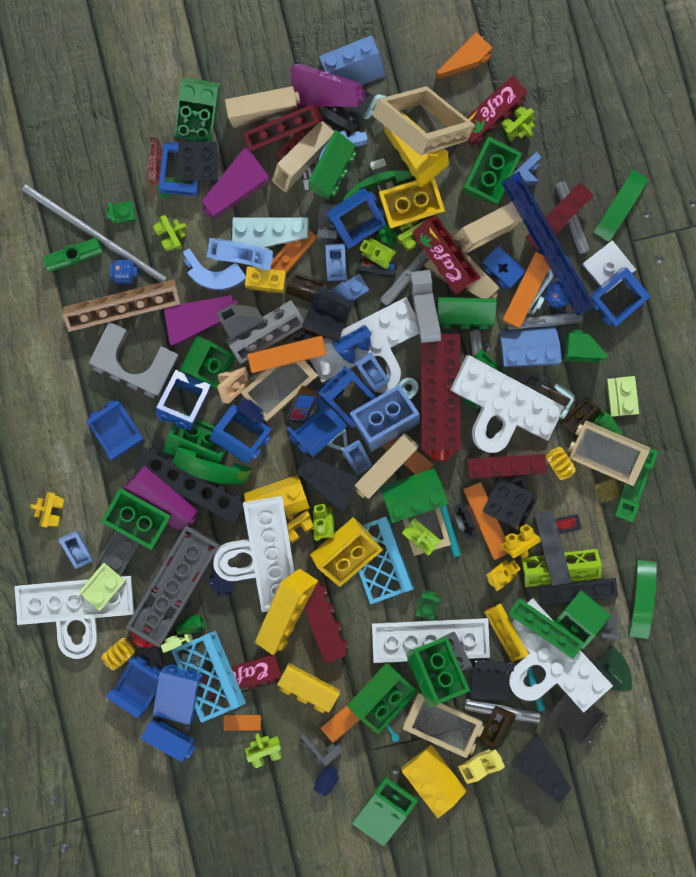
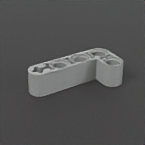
(424, 306)

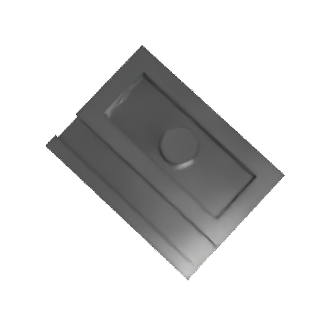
(118, 552)

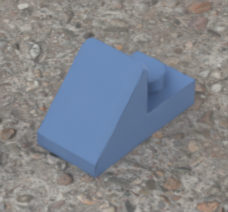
(530, 165)
(335, 262)
(351, 289)
(372, 372)
(357, 457)
(76, 549)

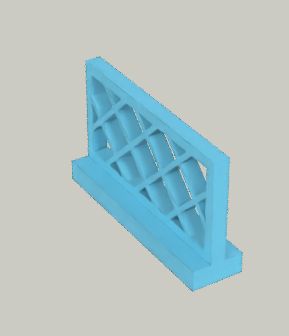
(397, 561)
(222, 669)

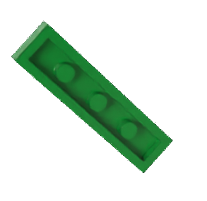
(546, 628)

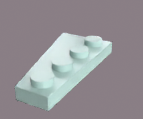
(269, 231)

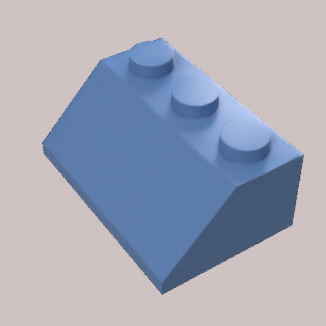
(355, 62)
(529, 348)
(385, 417)

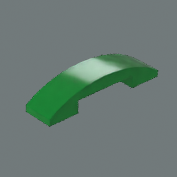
(400, 177)
(620, 206)
(208, 470)
(630, 495)
(643, 599)

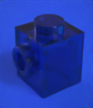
(221, 585)

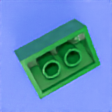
(332, 166)
(491, 166)
(466, 313)
(195, 440)
(413, 495)
(136, 519)
(437, 672)
(382, 698)

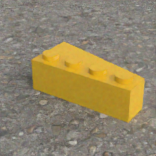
(421, 166)
(285, 611)

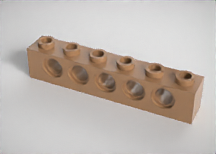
(121, 305)

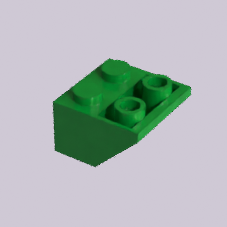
(583, 617)

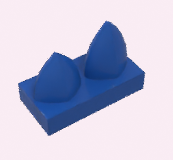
(345, 344)

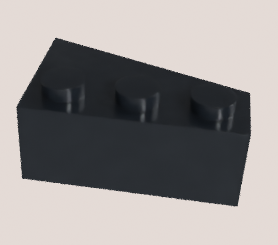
(329, 481)
(541, 768)

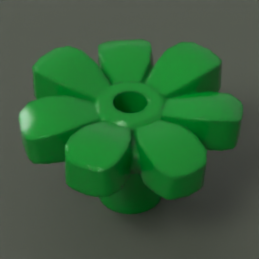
(387, 236)

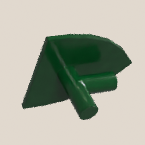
(615, 669)

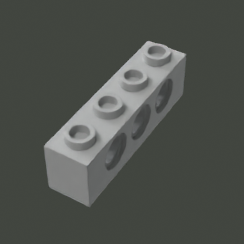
(274, 328)

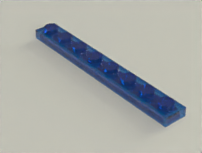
(547, 243)

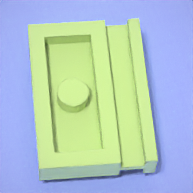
(622, 396)
(102, 586)
(174, 642)

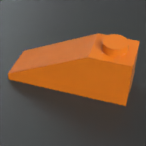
(469, 56)

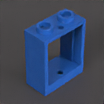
(174, 188)
(363, 231)
(632, 283)
(188, 384)
(336, 385)
(233, 445)
(168, 739)

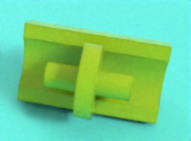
(521, 126)
(164, 226)
(406, 238)
(377, 252)
(323, 522)
(421, 536)
(261, 748)

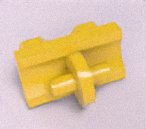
(47, 518)
(302, 520)
(520, 543)
(503, 574)

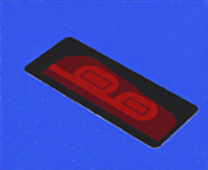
(568, 523)

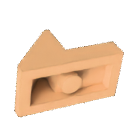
(233, 383)

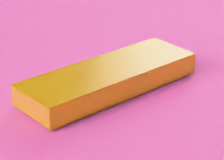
(506, 633)

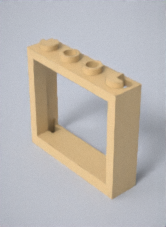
(457, 129)

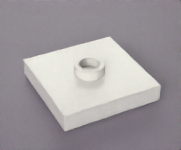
(606, 263)

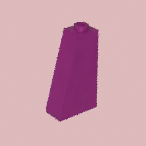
(325, 88)
(235, 185)
(194, 318)
(158, 494)

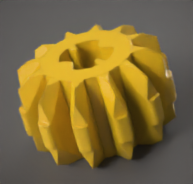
(560, 463)
(118, 653)

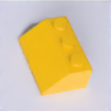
(410, 202)
(290, 490)
(346, 552)
(308, 688)
(434, 780)

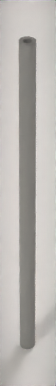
(93, 233)

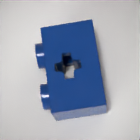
(497, 259)

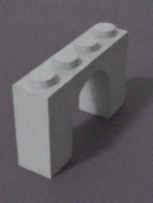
(107, 359)

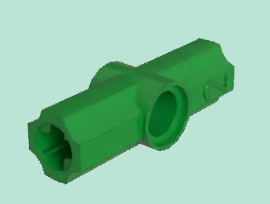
(61, 258)

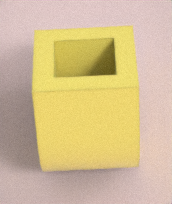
(481, 765)

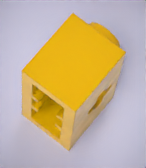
(265, 280)

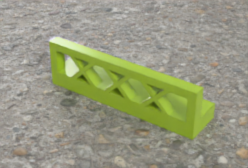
(578, 571)

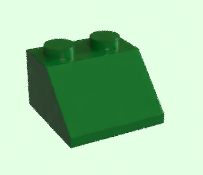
(582, 348)
(207, 361)

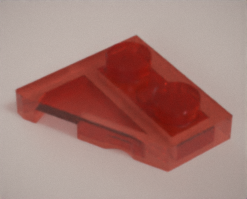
(293, 141)
(154, 160)

